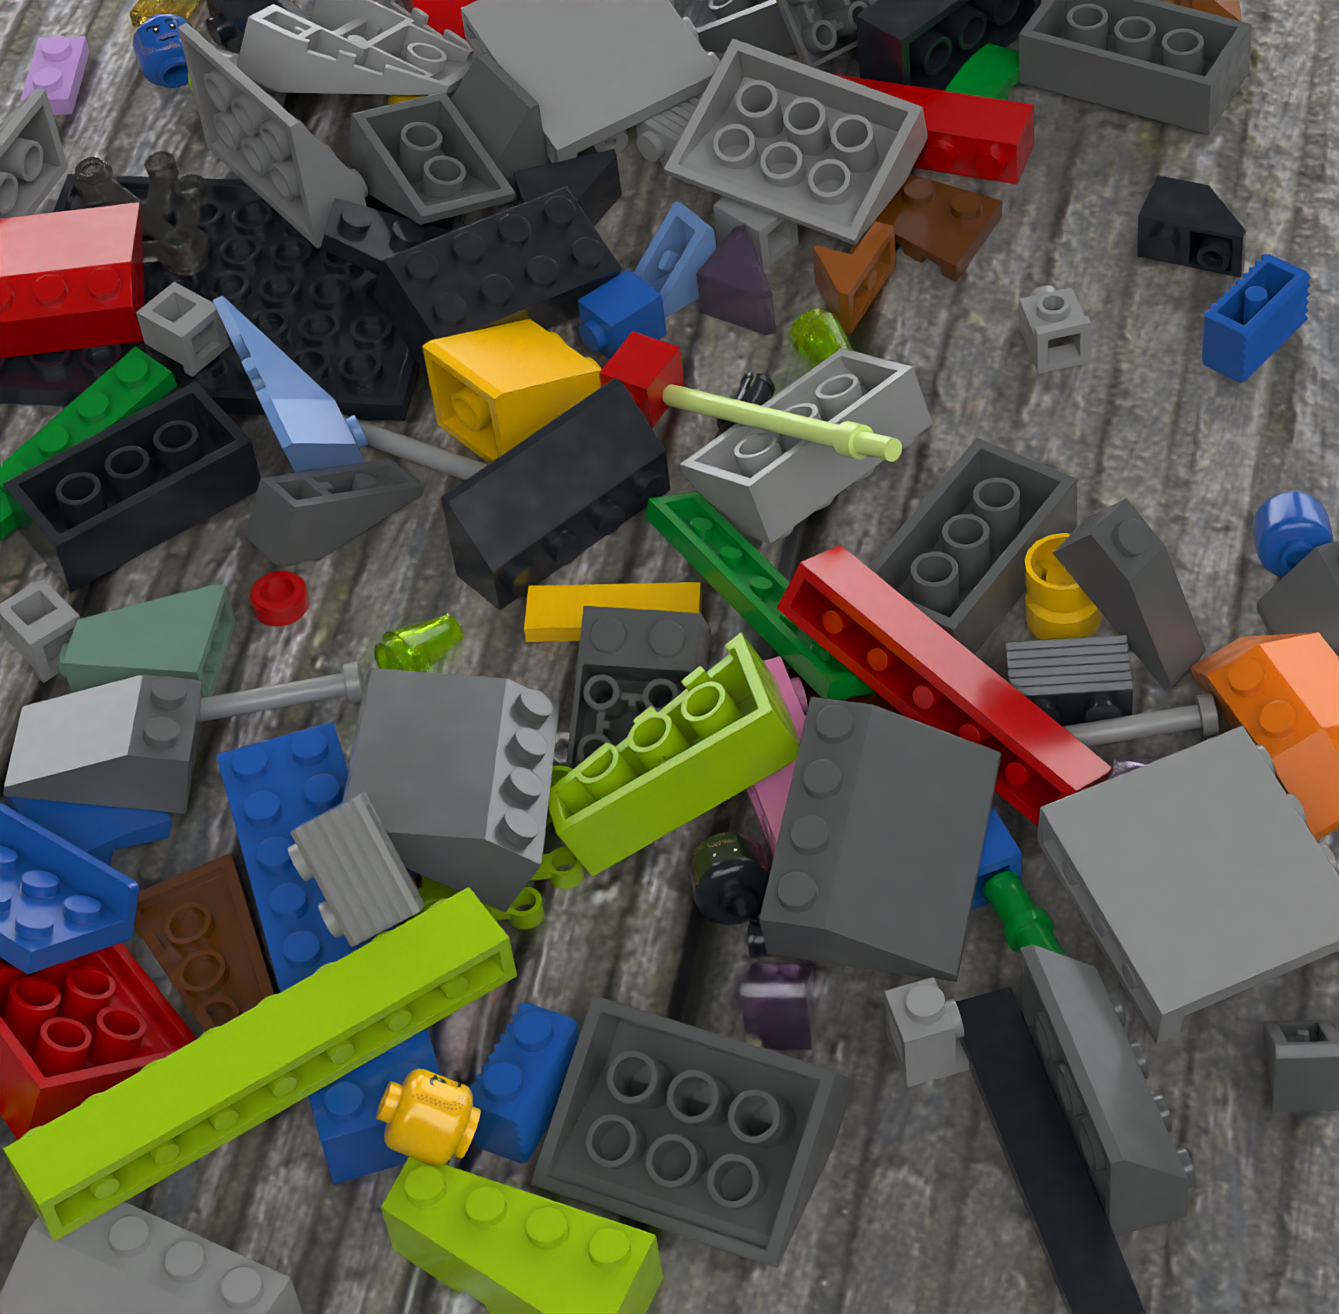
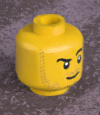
(428, 1117)

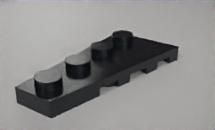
(370, 235)

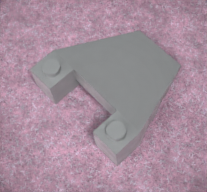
(352, 50)

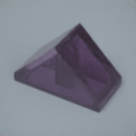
(735, 285)
(779, 1005)

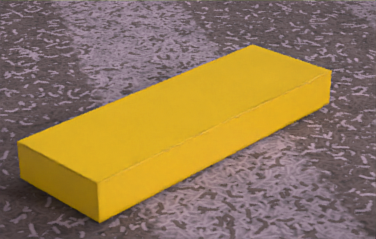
(557, 610)

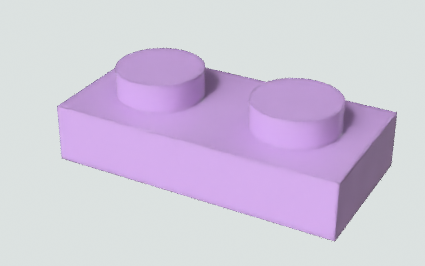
(59, 70)

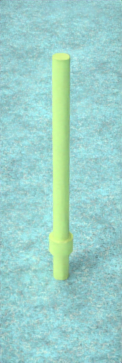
(848, 438)

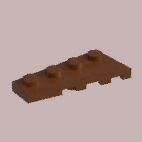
(941, 222)
(207, 940)

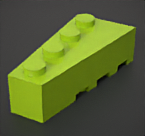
(677, 761)
(518, 1247)

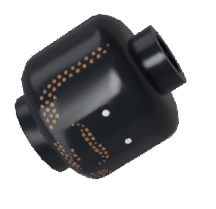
(726, 874)

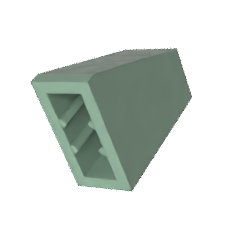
(164, 637)

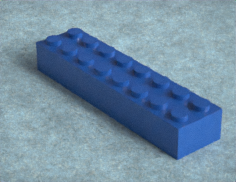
(271, 793)

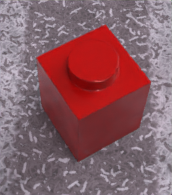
(646, 370)

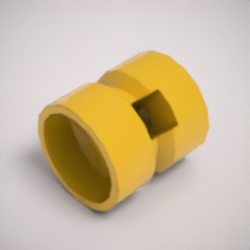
(1054, 600)

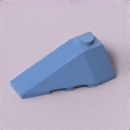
(296, 406)

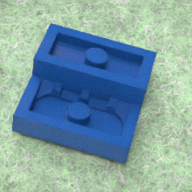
(95, 827)

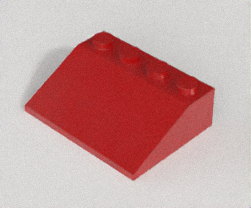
(71, 280)
(78, 1033)

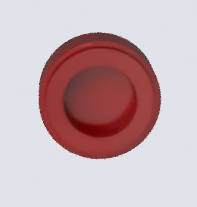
(279, 598)

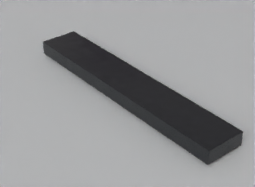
(1045, 1159)

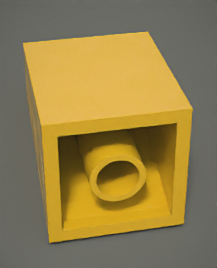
(504, 383)

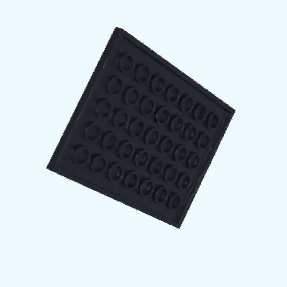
(294, 293)

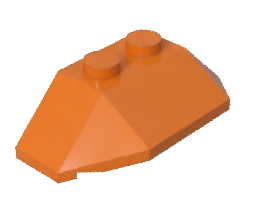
(1289, 703)

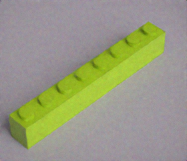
(260, 1063)

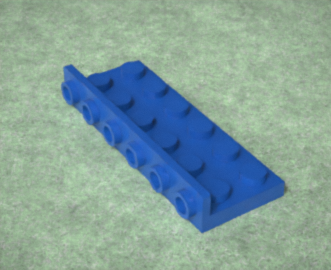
(57, 897)

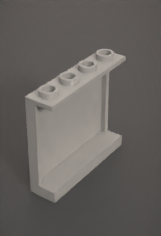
(592, 62)
(1195, 877)

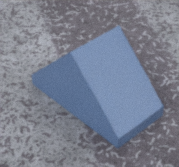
(676, 256)

